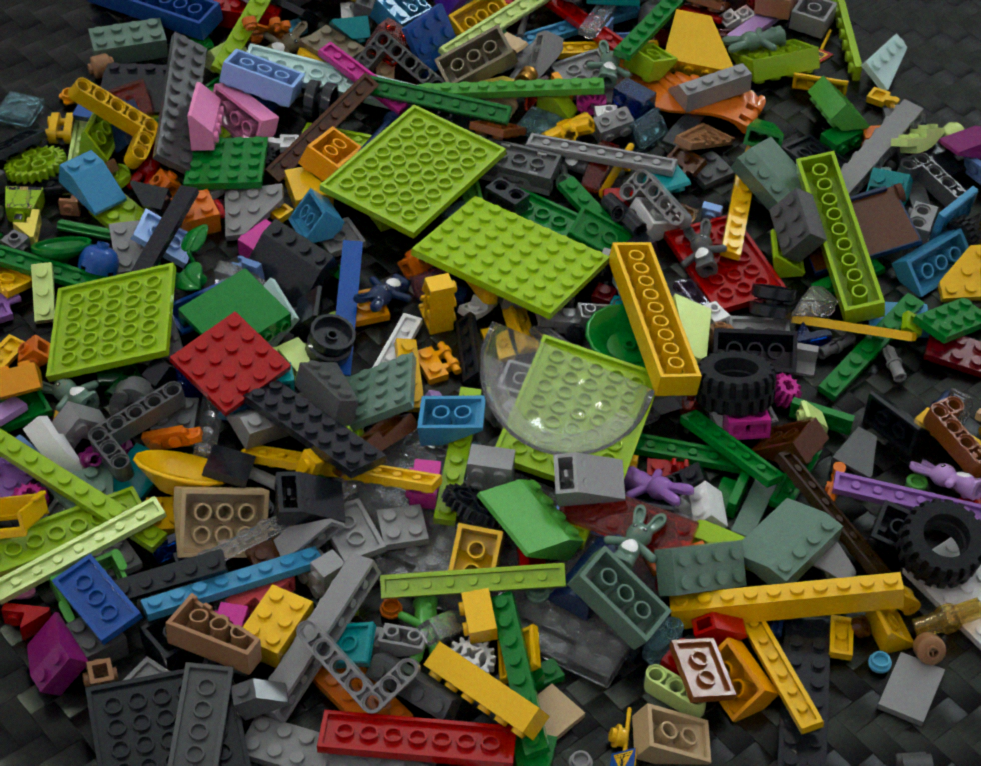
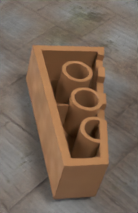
(213, 636)

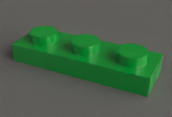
(835, 419)

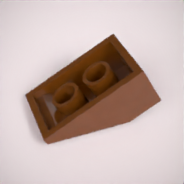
(801, 437)

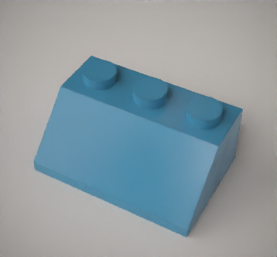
(316, 218)

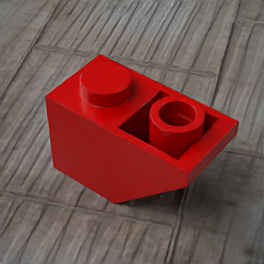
(719, 627)

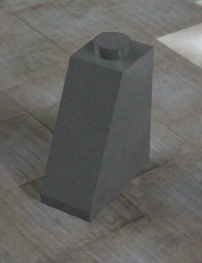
(857, 453)

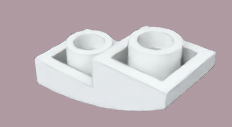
(733, 19)
(477, 307)

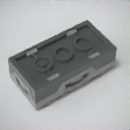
(526, 167)

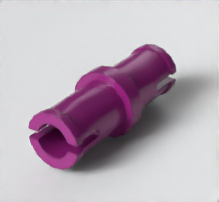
(89, 459)

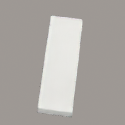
(52, 444)

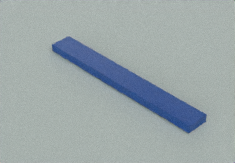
(348, 287)

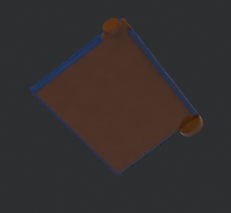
(882, 223)

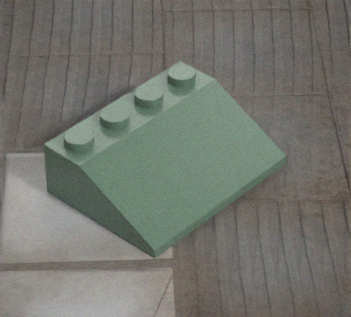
(767, 172)
(789, 542)

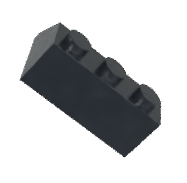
(895, 424)

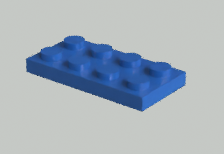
(97, 599)

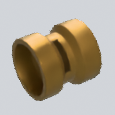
(527, 73)

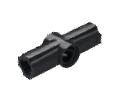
(623, 214)

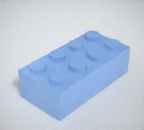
(261, 78)

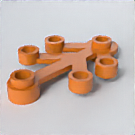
(275, 27)

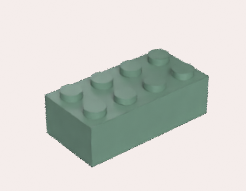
(130, 41)
(700, 568)
(619, 597)

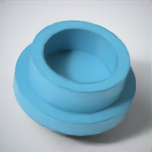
(880, 662)

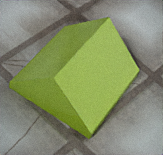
(782, 265)

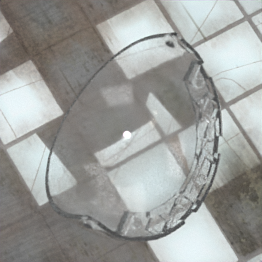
(556, 397)

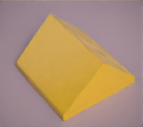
(889, 630)

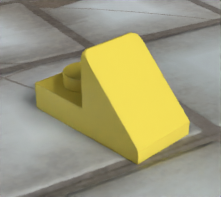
(31, 227)

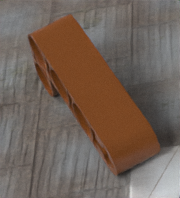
(952, 435)

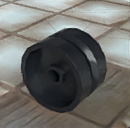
(318, 98)
(772, 304)
(330, 339)

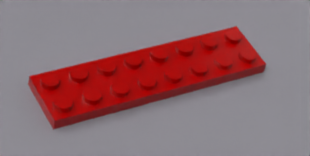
(416, 739)

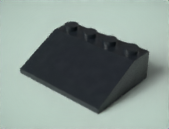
(121, 74)
(292, 261)

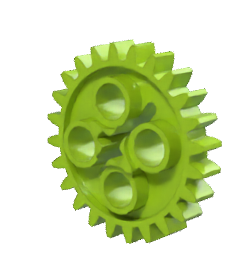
(34, 164)

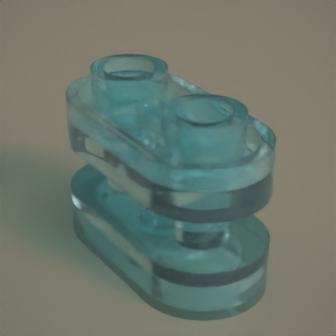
(658, 644)

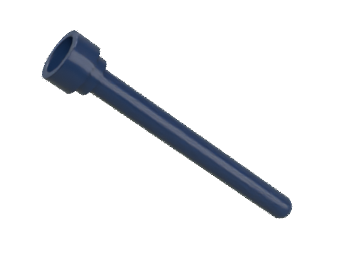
(389, 118)

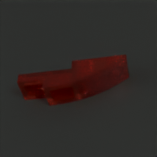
(596, 172)

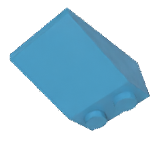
(91, 182)
(449, 418)

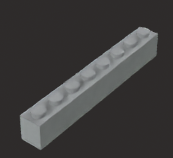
(878, 147)
(333, 614)

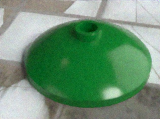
(61, 248)

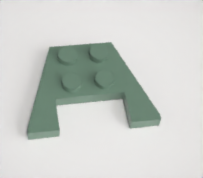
(97, 476)

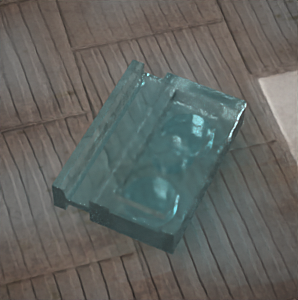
(649, 128)

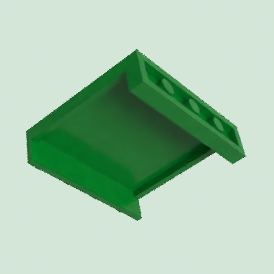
(239, 294)

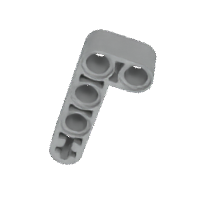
(660, 201)

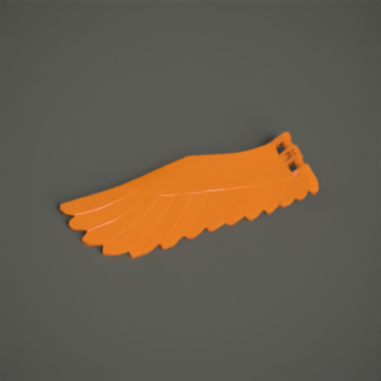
(737, 109)

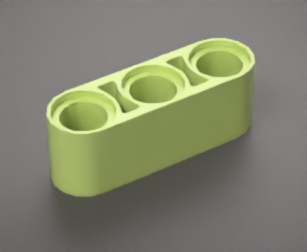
(664, 688)

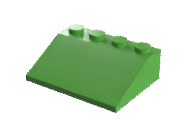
(532, 520)

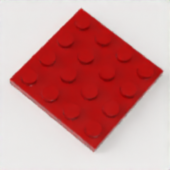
(229, 363)

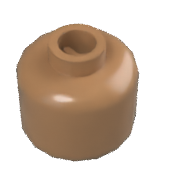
(98, 64)
(929, 648)

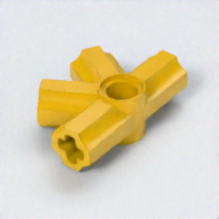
(572, 127)

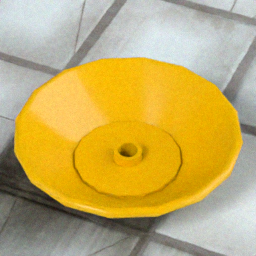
(174, 469)

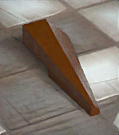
(387, 433)

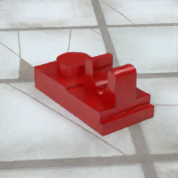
(668, 467)

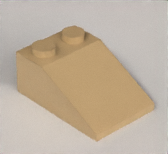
(670, 737)

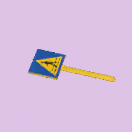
(627, 756)

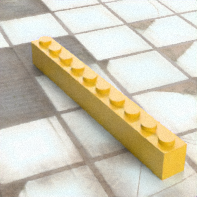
(794, 599)

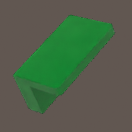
(733, 492)

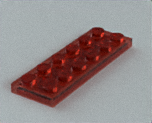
(616, 517)

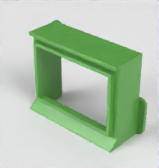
(110, 560)

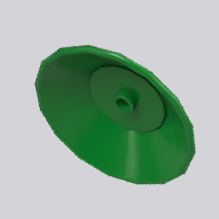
(611, 334)

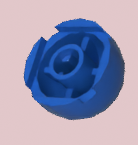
(99, 259)

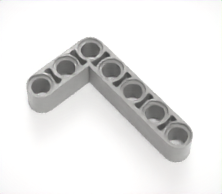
(352, 671)

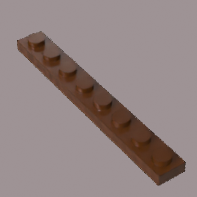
(331, 117)

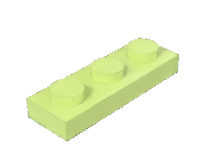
(43, 292)

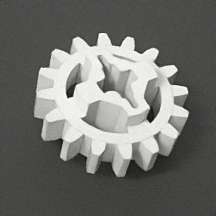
(476, 653)

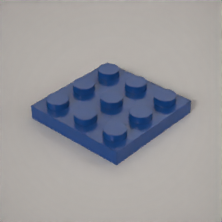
(428, 34)

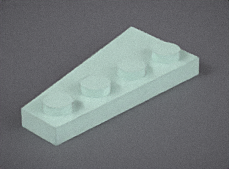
(885, 62)

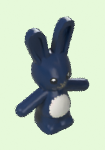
(382, 294)

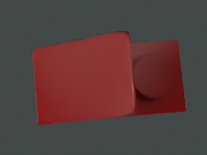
(27, 616)

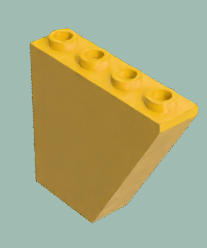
(696, 45)

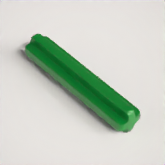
(83, 229)

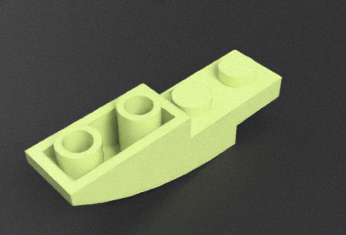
(918, 139)

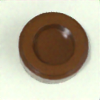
(861, 626)

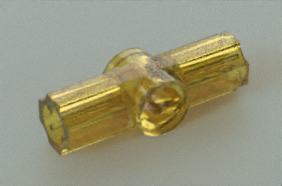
(948, 617)

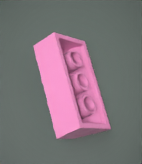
(245, 114)
(205, 118)

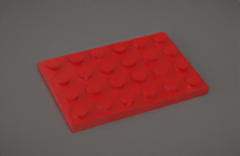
(734, 280)

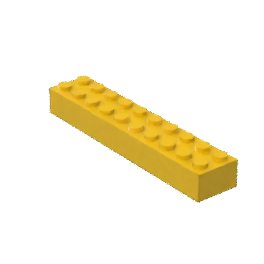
(654, 319)

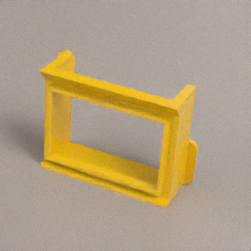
(26, 509)

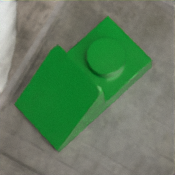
(548, 674)

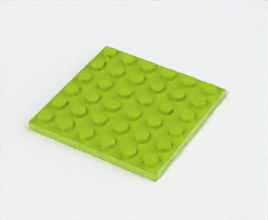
(112, 322)

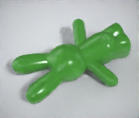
(425, 608)

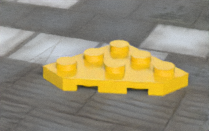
(963, 278)

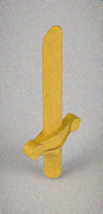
(614, 173)

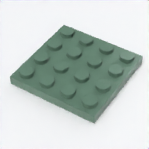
(383, 390)

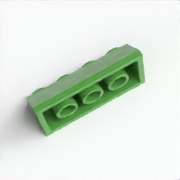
(836, 106)

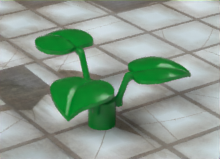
(192, 277)

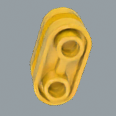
(54, 128)

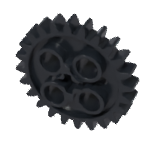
(467, 504)

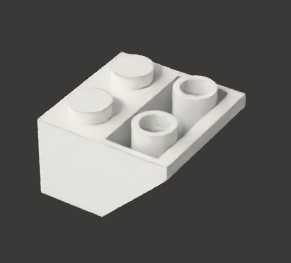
(704, 504)

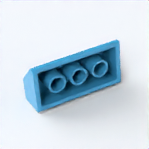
(930, 262)

